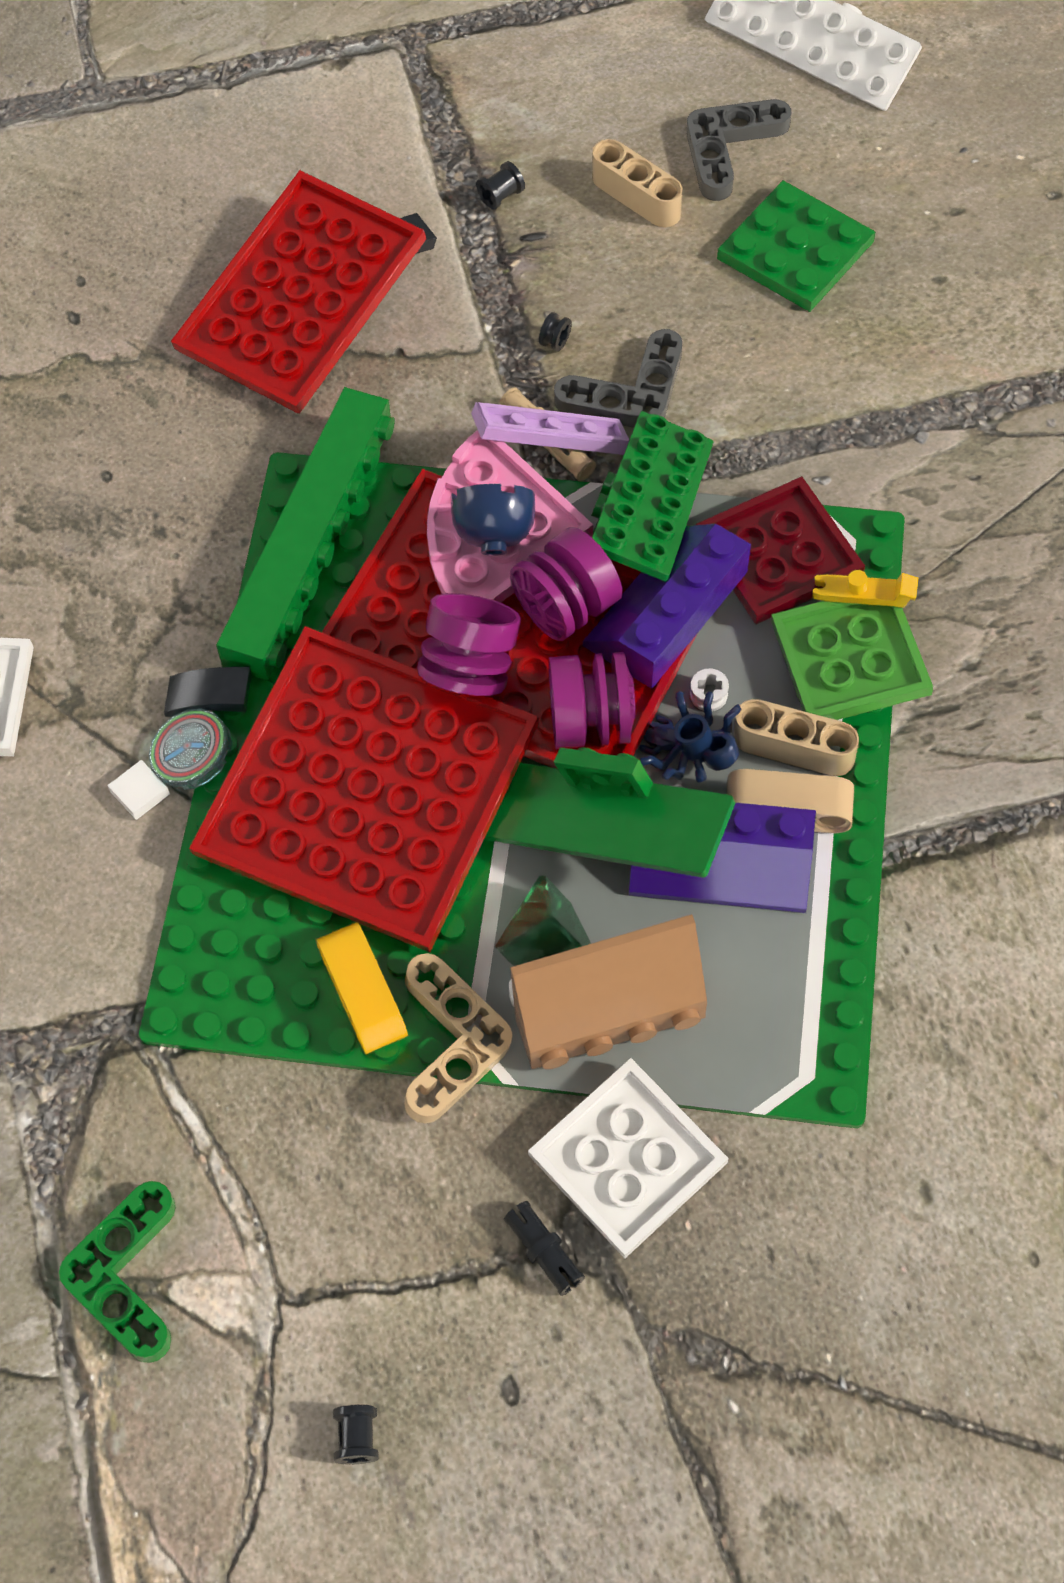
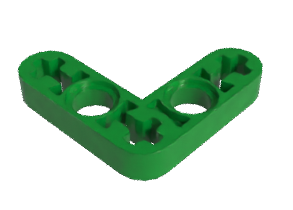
(105, 1279)

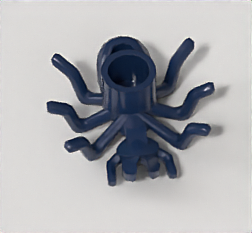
(694, 739)

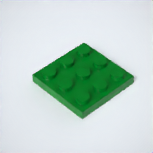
(796, 245)

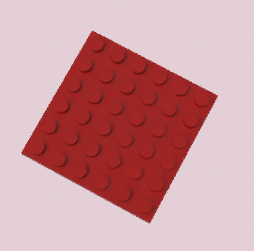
(365, 788)

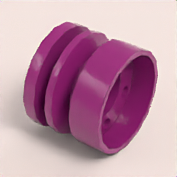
(566, 583)
(468, 644)
(590, 700)

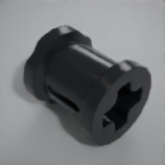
(500, 185)
(355, 1434)

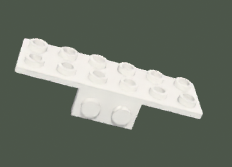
(824, 41)

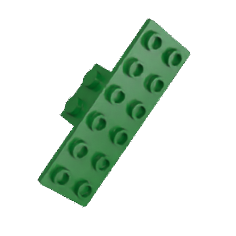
(651, 495)
(611, 813)

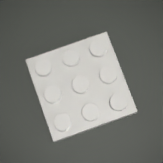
(628, 1157)

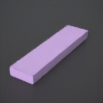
(550, 428)

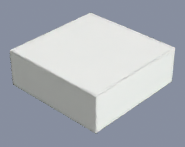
(138, 789)

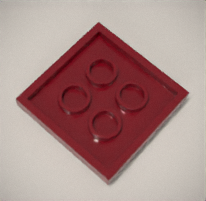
(789, 546)

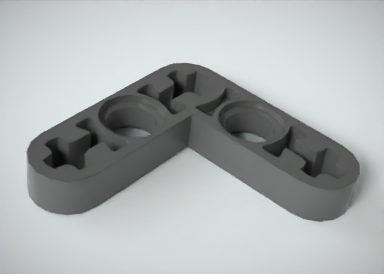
(721, 131)
(640, 395)

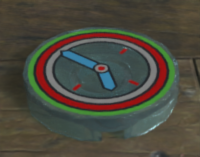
(190, 749)

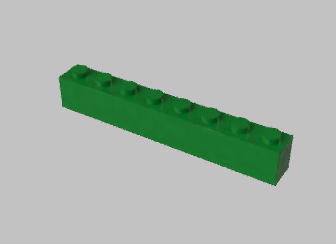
(306, 534)

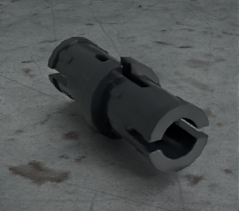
(544, 1248)

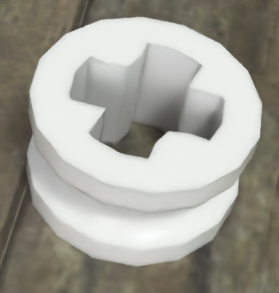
(706, 677)

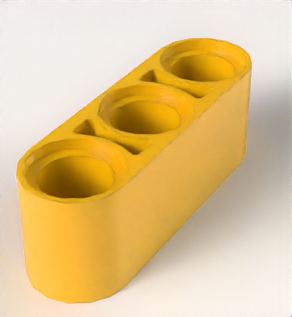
(361, 988)

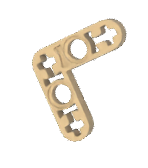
(466, 1047)

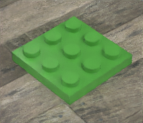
(850, 657)

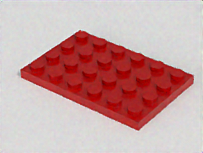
(299, 291)

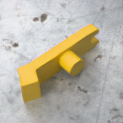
(861, 589)

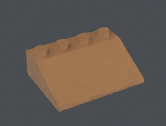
(609, 993)

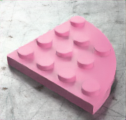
(463, 567)

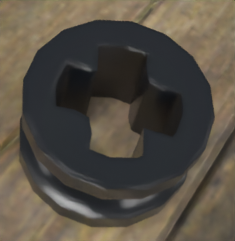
(555, 331)

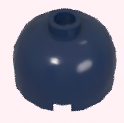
(493, 517)

